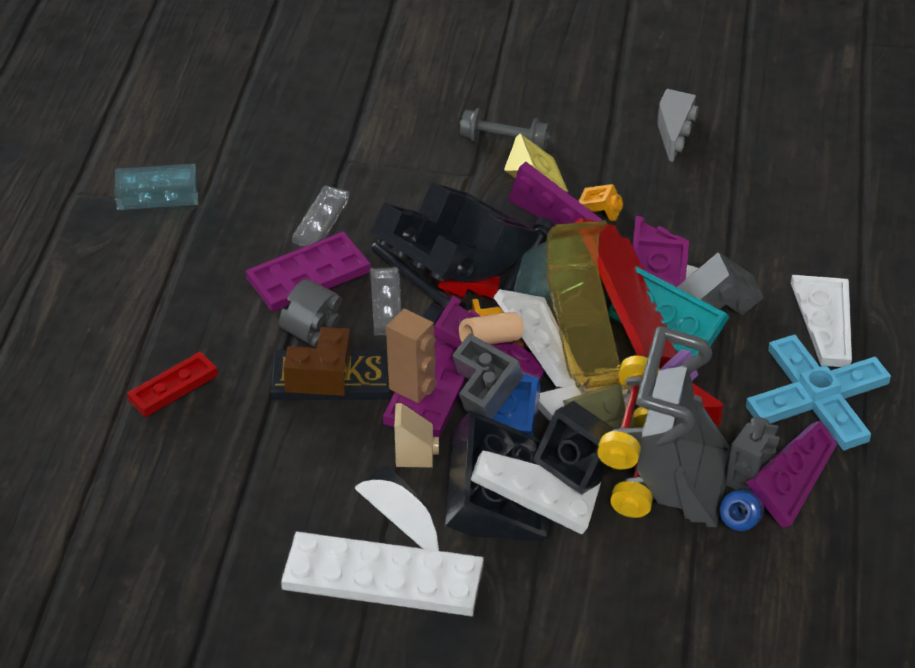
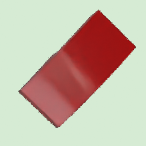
(483, 288)

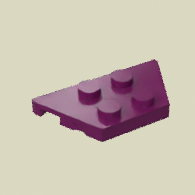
(661, 252)

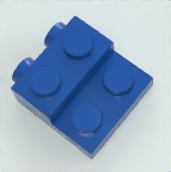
(521, 405)

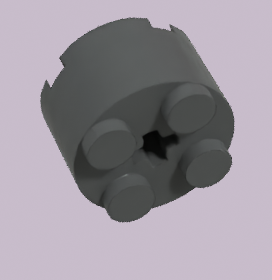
(309, 310)

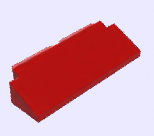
(628, 291)

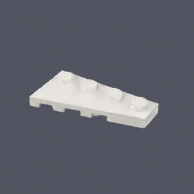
(535, 489)

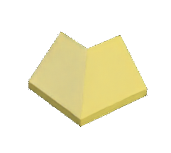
(527, 151)

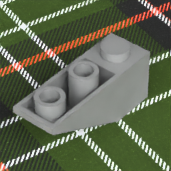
(675, 118)

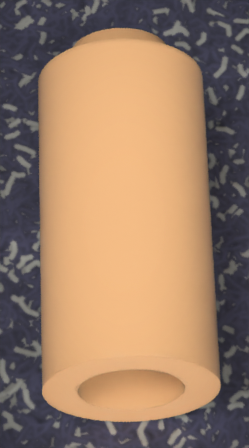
(493, 328)

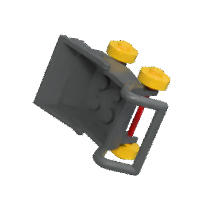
(674, 440)

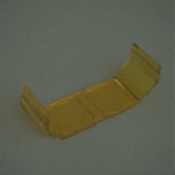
(581, 305)

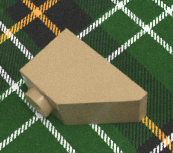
(413, 439)

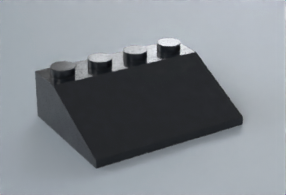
(476, 508)

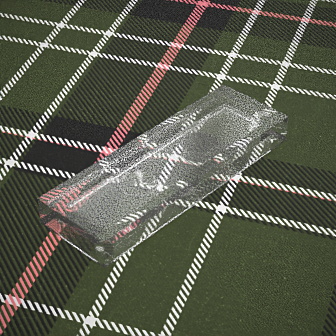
(320, 216)
(385, 297)

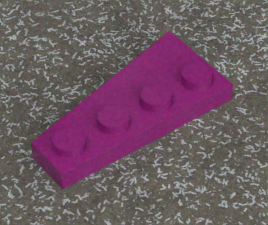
(546, 199)
(448, 331)
(793, 472)

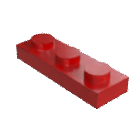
(172, 384)

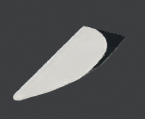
(401, 506)

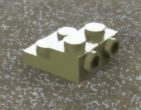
(604, 403)

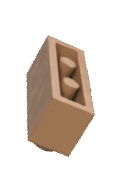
(411, 355)

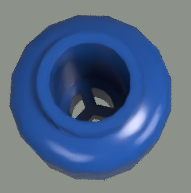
(738, 519)

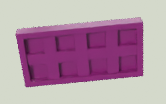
(324, 262)
(441, 402)

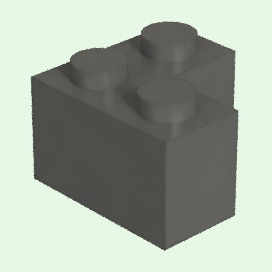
(723, 283)
(491, 376)

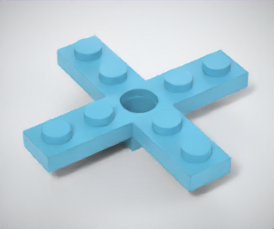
(826, 402)

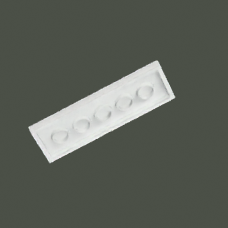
(383, 573)

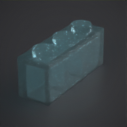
(156, 186)

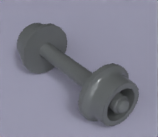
(472, 125)

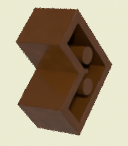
(321, 368)

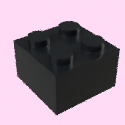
(572, 447)

